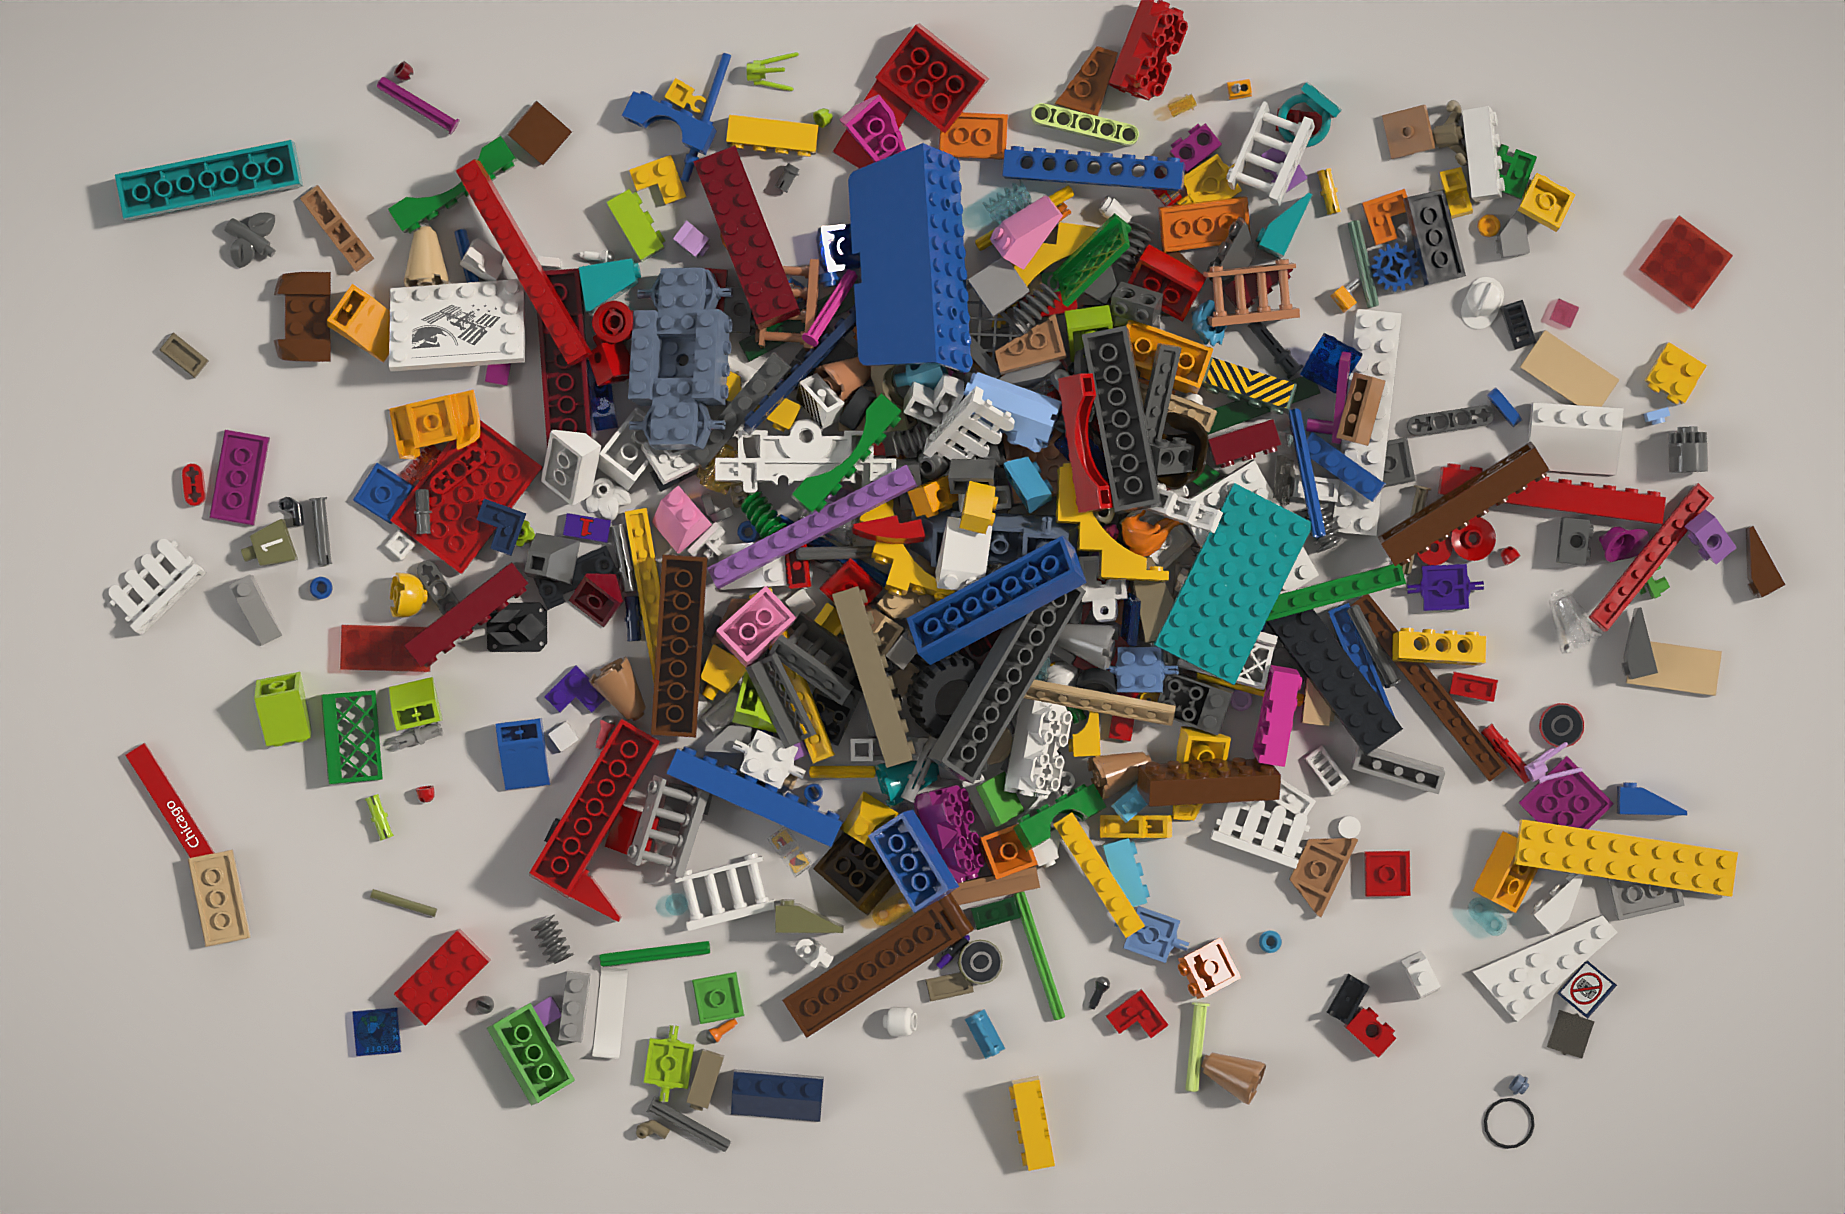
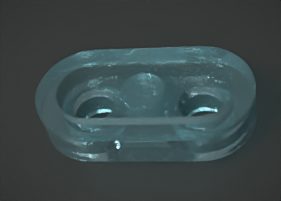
(1486, 916)

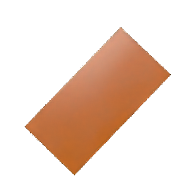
(1200, 223)

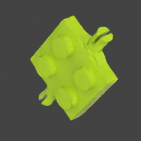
(669, 1063)

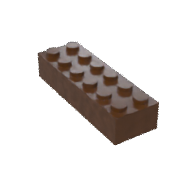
(1208, 782)

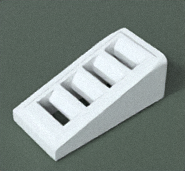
(1339, 785)

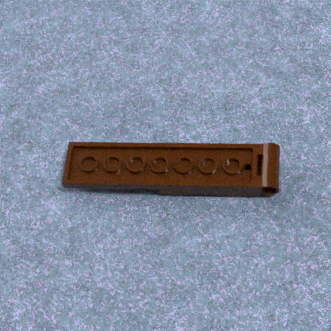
(877, 964)

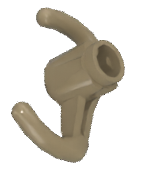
(1451, 133)

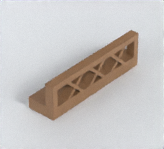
(987, 887)

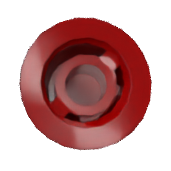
(613, 322)

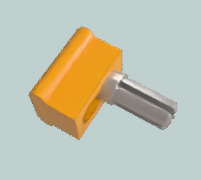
(1234, 89)
(1343, 298)

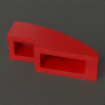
(890, 531)

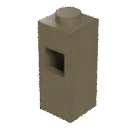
(705, 1080)

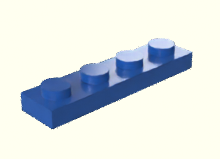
(1344, 467)

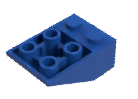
(523, 753)

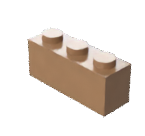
(1361, 409)

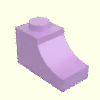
(692, 240)

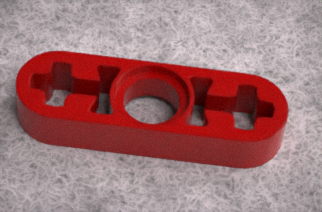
(440, 475)

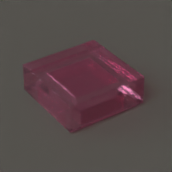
(1564, 313)

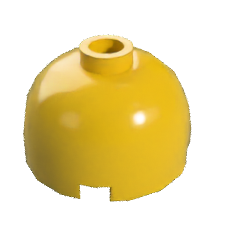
(407, 595)

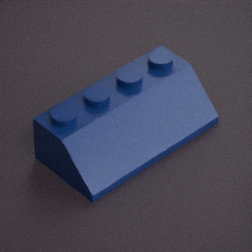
(913, 860)

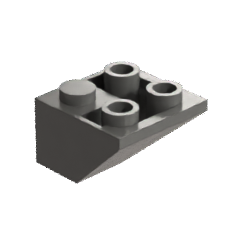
(552, 558)

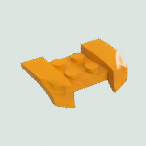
(435, 422)

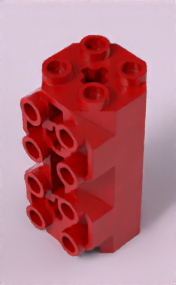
(1143, 59)

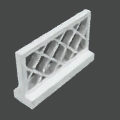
(1264, 642)

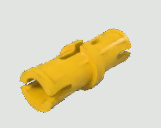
(1328, 191)

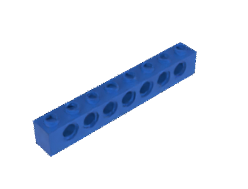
(1172, 182)

